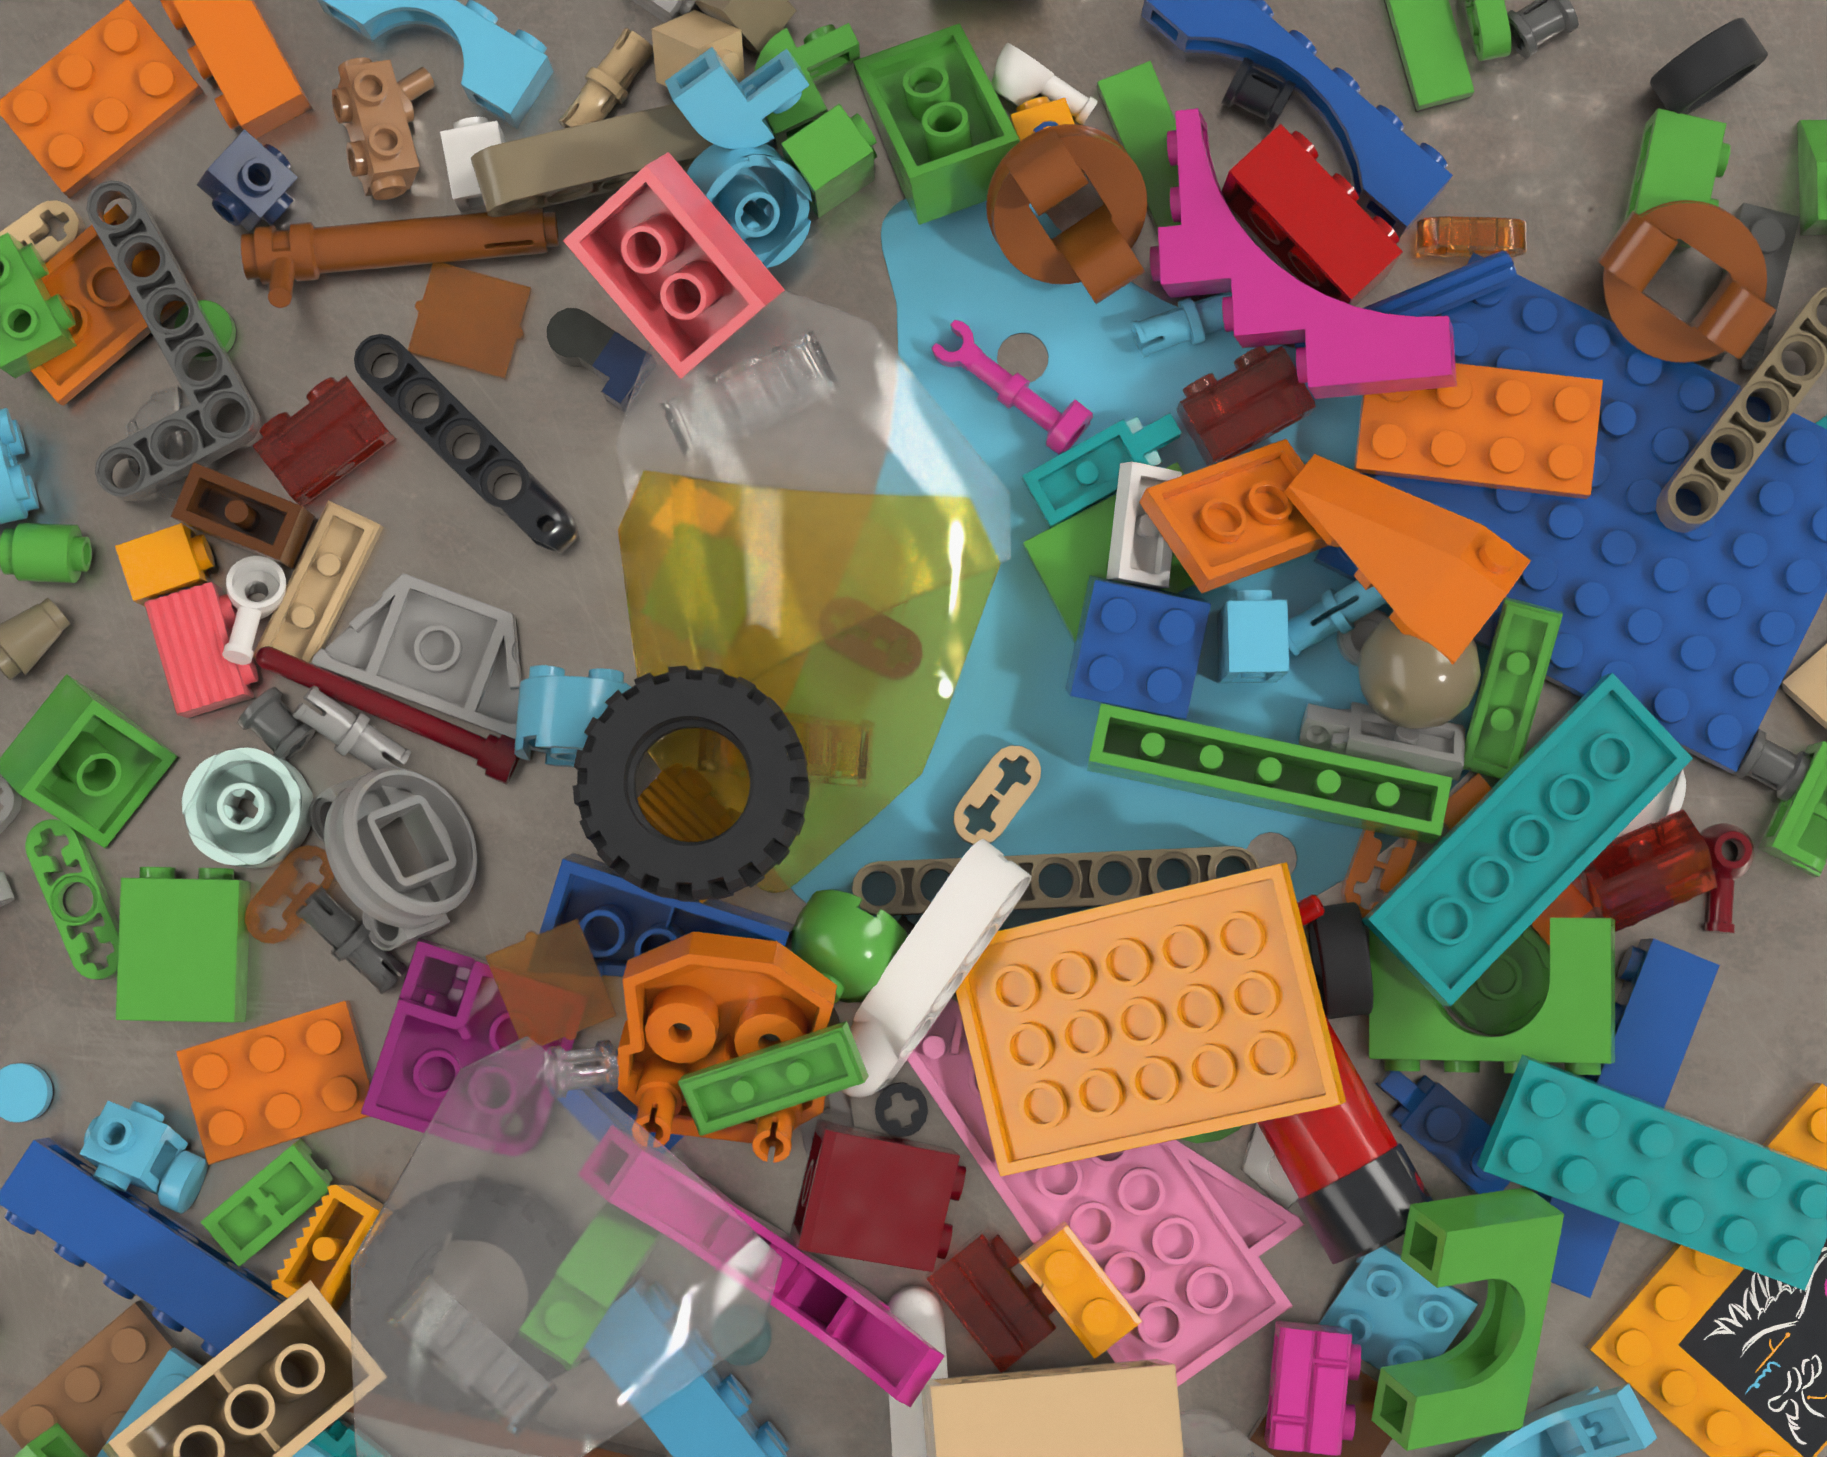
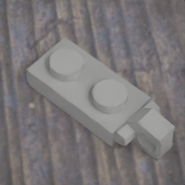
(1368, 736)

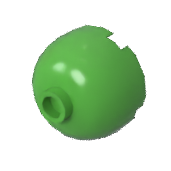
(846, 942)

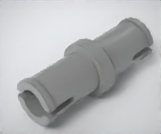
(349, 731)

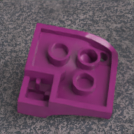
(441, 1023)

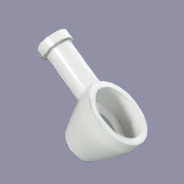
(1022, 78)
(246, 577)

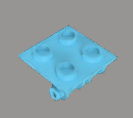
(1397, 1311)

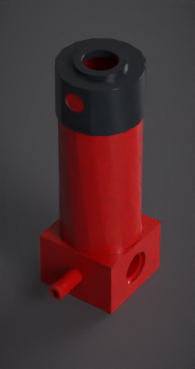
(1346, 1160)

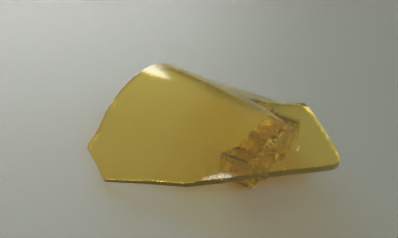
(826, 604)

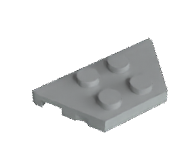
(435, 653)

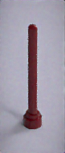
(492, 753)

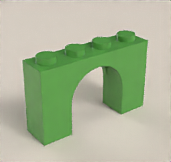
(1569, 1029)
(1488, 1376)

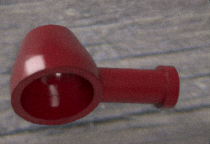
(1725, 873)

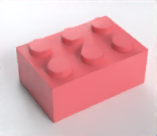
(673, 264)

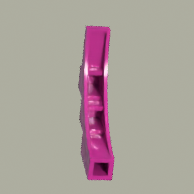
(1346, 345)
(845, 1315)

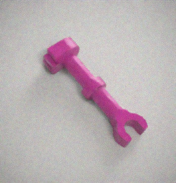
(1062, 428)

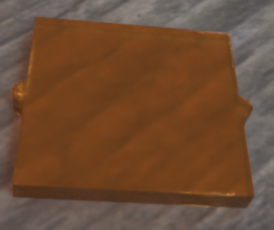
(469, 320)
(551, 984)

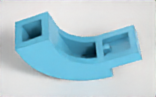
(1575, 1426)

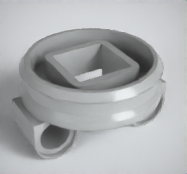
(349, 824)

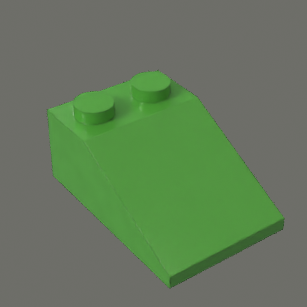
(937, 120)

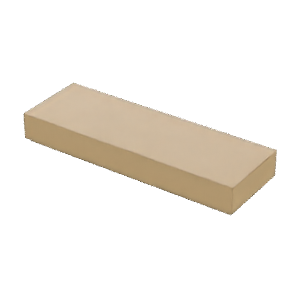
(321, 583)

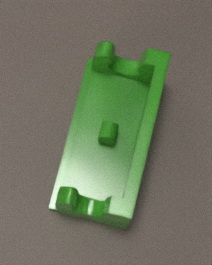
(1800, 824)
(268, 1203)

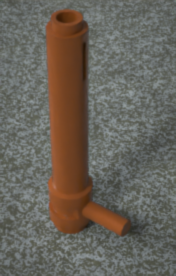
(311, 250)

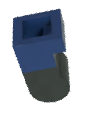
(587, 342)

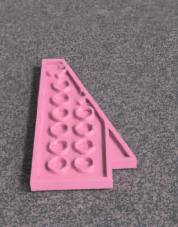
(1154, 1217)

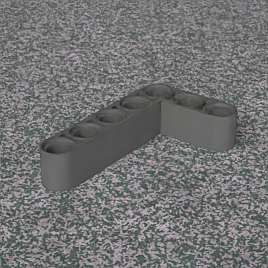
(178, 346)

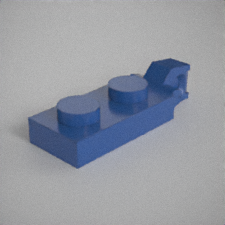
(1442, 1127)

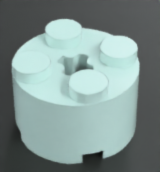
(219, 825)

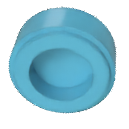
(24, 1092)
(182, 1181)

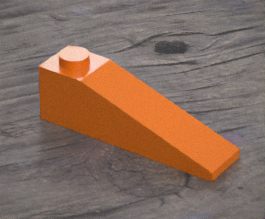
(1425, 561)

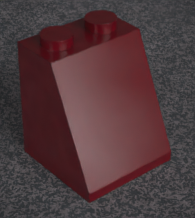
(876, 1197)

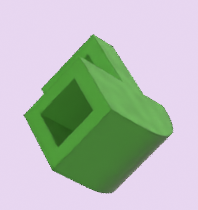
(822, 54)

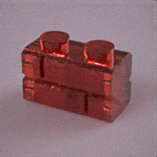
(1245, 405)
(322, 439)
(1649, 871)
(993, 1300)

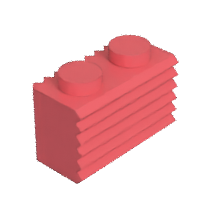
(190, 640)

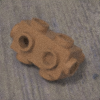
(377, 119)

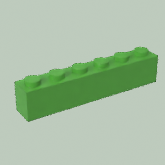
(1269, 774)

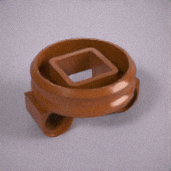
(1044, 173)
(1729, 317)

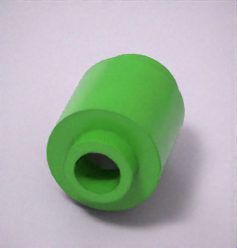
(45, 552)

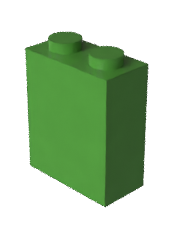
(183, 947)

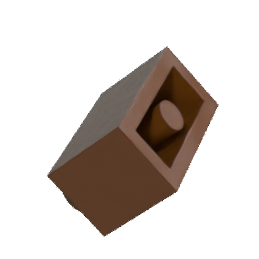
(243, 515)

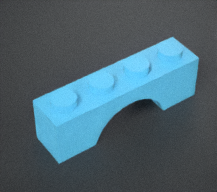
(499, 68)

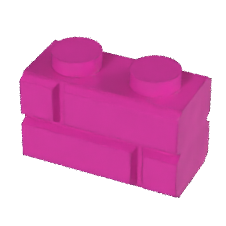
(1310, 1388)

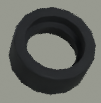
(1709, 67)
(1341, 961)

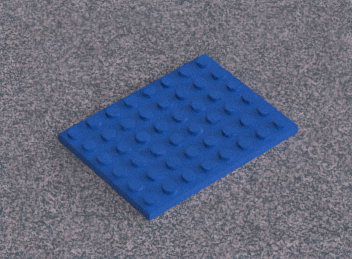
(1680, 618)

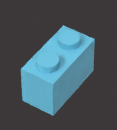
(1253, 638)

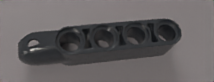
(533, 504)

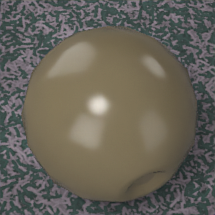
(1413, 681)

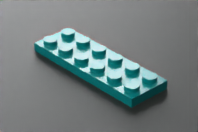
(1527, 839)
(1659, 1172)

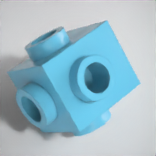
(131, 1146)

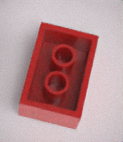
(1310, 218)

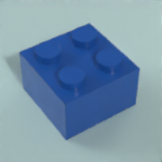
(1137, 647)

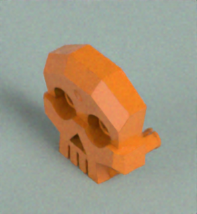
(729, 997)

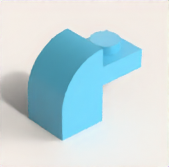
(732, 111)

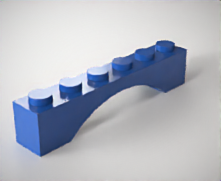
(1385, 165)

